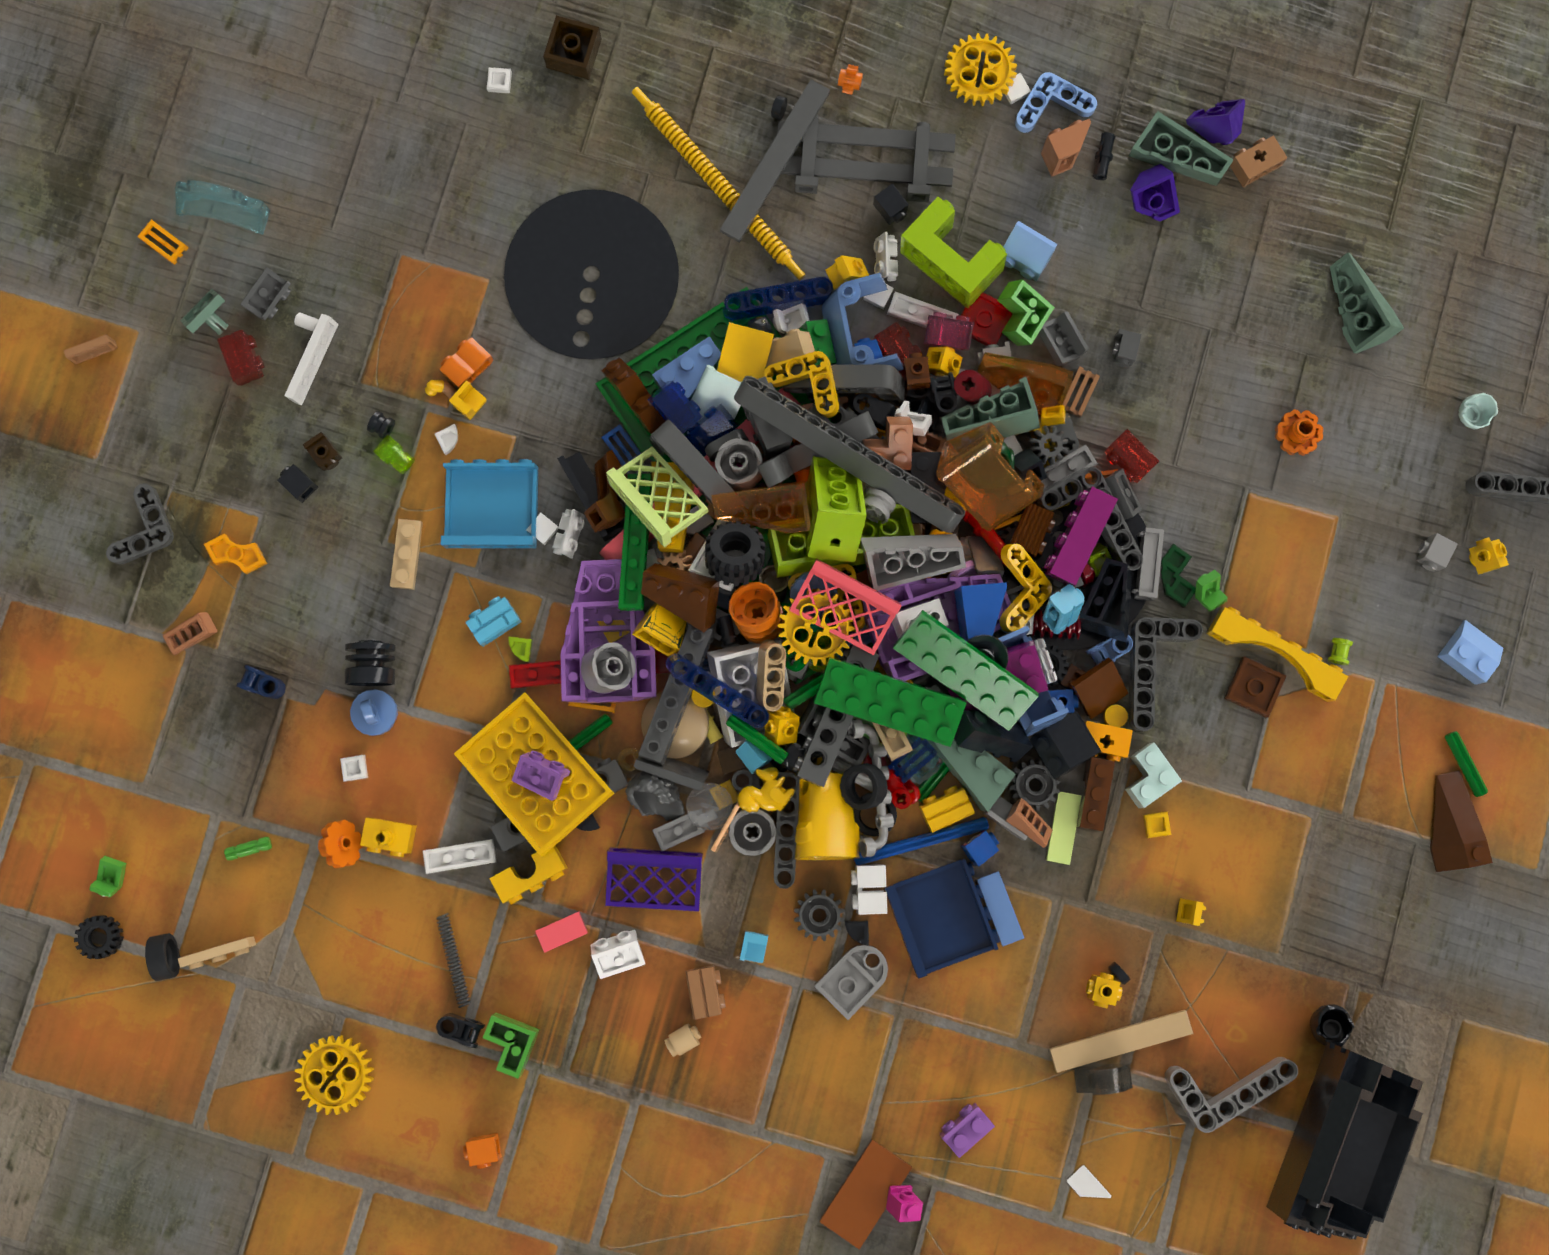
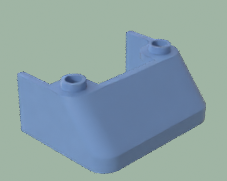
(835, 313)
(1044, 709)

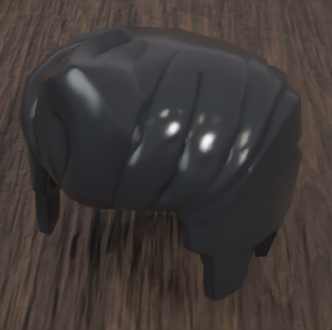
(794, 751)
(1331, 1024)

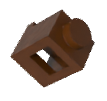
(915, 379)

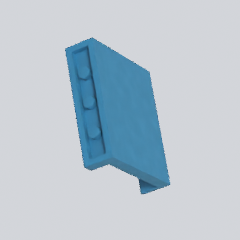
(490, 504)

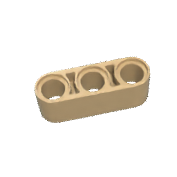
(776, 684)

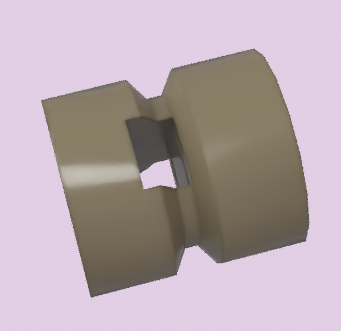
(779, 584)

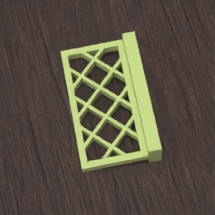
(643, 509)

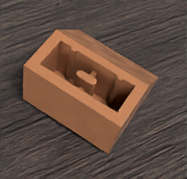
(1064, 146)

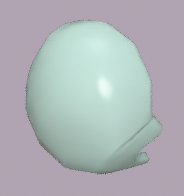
(1477, 410)

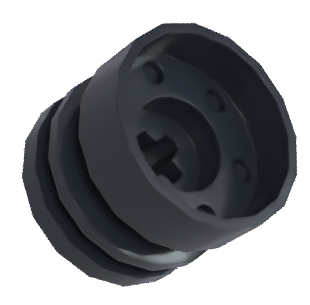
(370, 664)

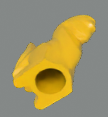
(769, 797)

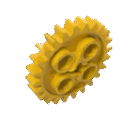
(999, 73)
(793, 622)
(350, 1088)

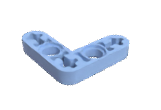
(1053, 93)

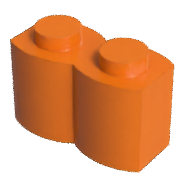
(466, 363)

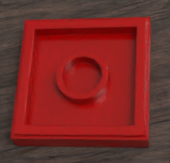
(988, 318)

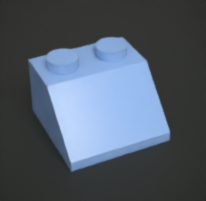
(1028, 251)
(1472, 653)

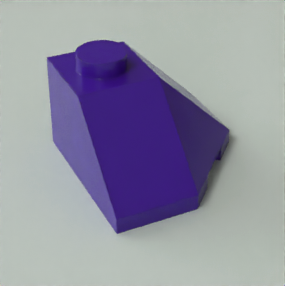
(1220, 123)
(1155, 193)

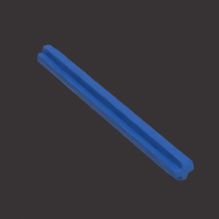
(926, 840)

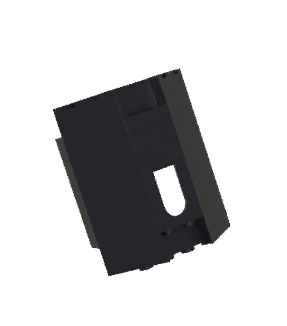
(1347, 1146)

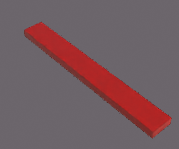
(550, 672)

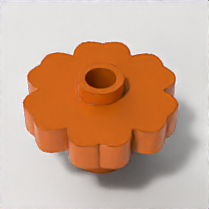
(1299, 432)
(340, 844)

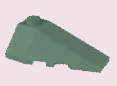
(1364, 310)

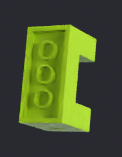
(926, 250)
(836, 512)

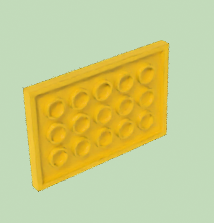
(492, 760)

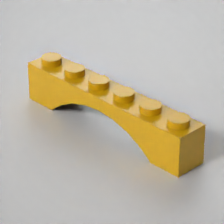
(1318, 676)

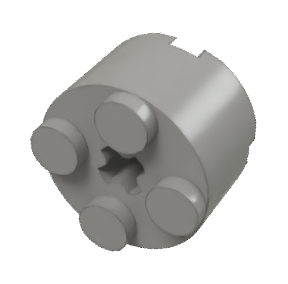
(740, 452)
(596, 664)
(752, 846)

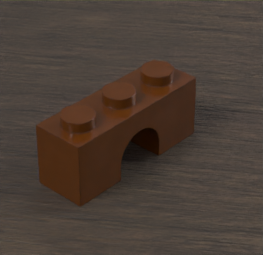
(1094, 804)

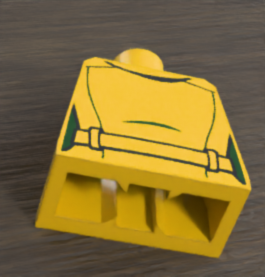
(661, 630)

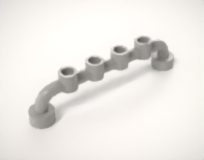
(882, 820)

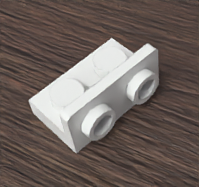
(617, 954)

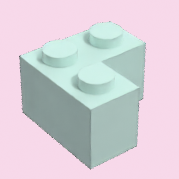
(1156, 779)

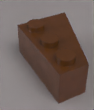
(683, 594)

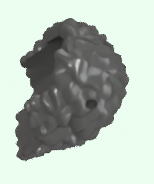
(654, 796)

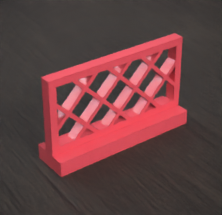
(855, 588)

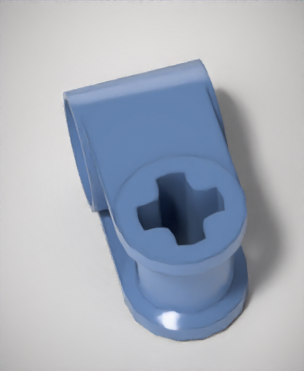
(1108, 649)

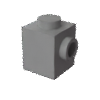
(1436, 552)

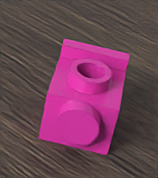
(904, 1204)

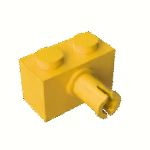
(389, 836)

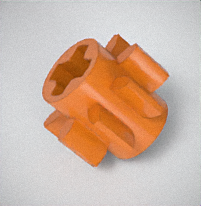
(850, 79)

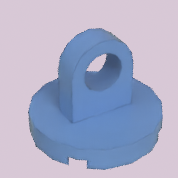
(373, 712)

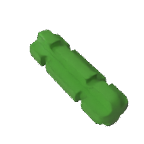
(248, 848)

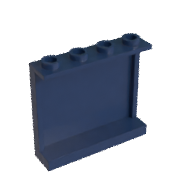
(942, 917)

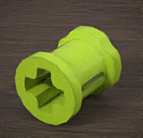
(1340, 651)

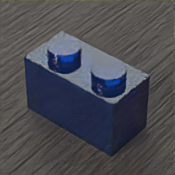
(675, 406)
(711, 427)

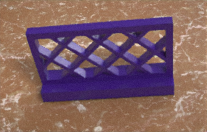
(651, 859)

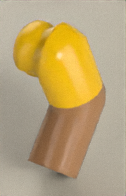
(440, 386)

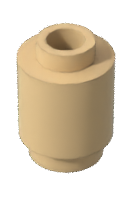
(683, 1040)

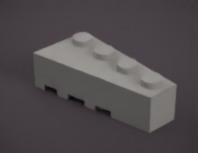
(910, 558)

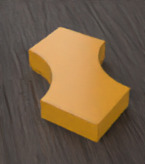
(247, 556)

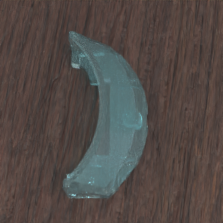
(222, 204)

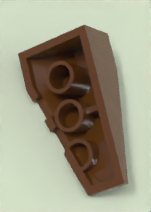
(1456, 827)

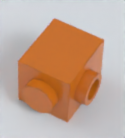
(482, 1150)

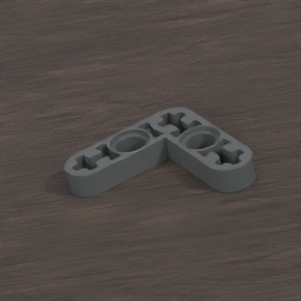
(152, 529)

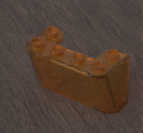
(984, 479)

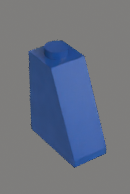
(978, 608)

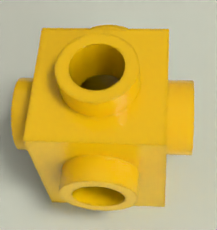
(943, 360)
(1488, 555)
(782, 726)
(1097, 984)

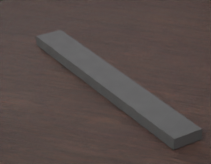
(775, 161)

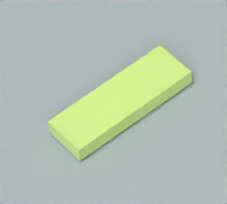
(1063, 827)

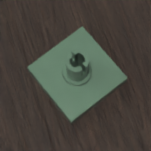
(205, 312)

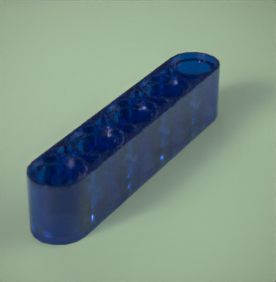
(768, 304)
(726, 696)

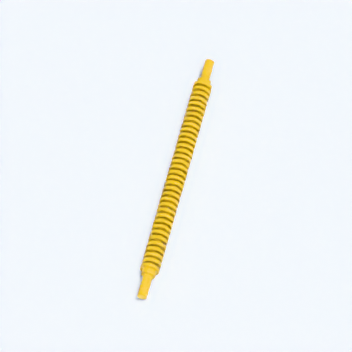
(714, 178)

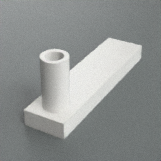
(323, 332)

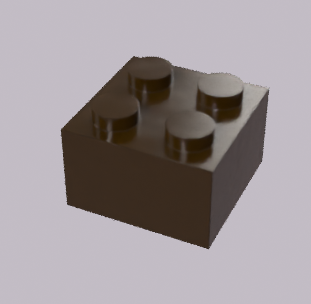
(572, 47)

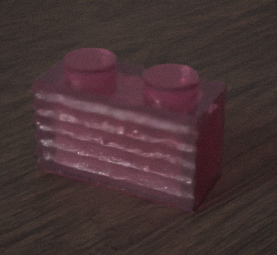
(948, 332)

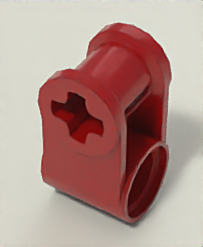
(900, 790)

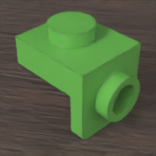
(1208, 591)
(109, 877)

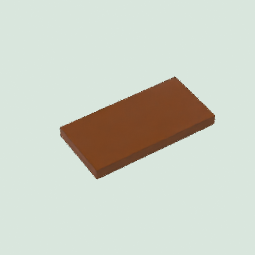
(864, 1194)

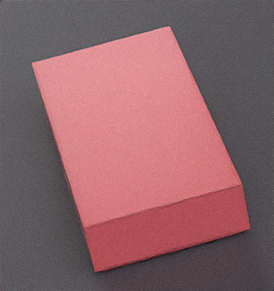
(561, 932)

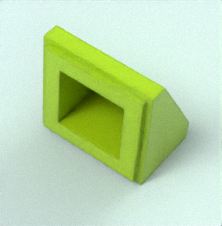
(1098, 558)

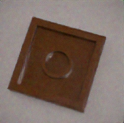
(1255, 687)
(1099, 688)

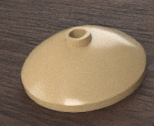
(691, 731)

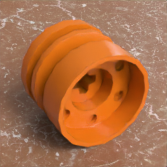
(756, 612)

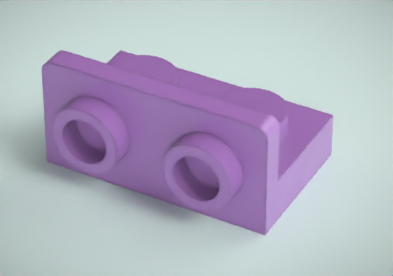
(540, 774)
(966, 1129)

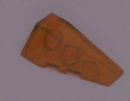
(1047, 381)
(777, 508)

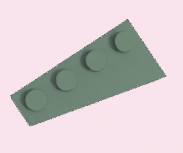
(1180, 151)
(1009, 411)
(977, 772)

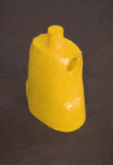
(825, 822)

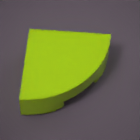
(521, 648)

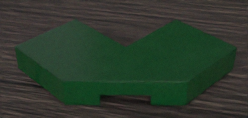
(1174, 585)

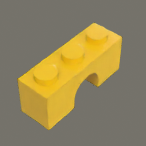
(512, 886)

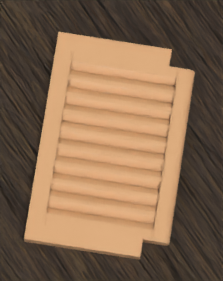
(725, 829)

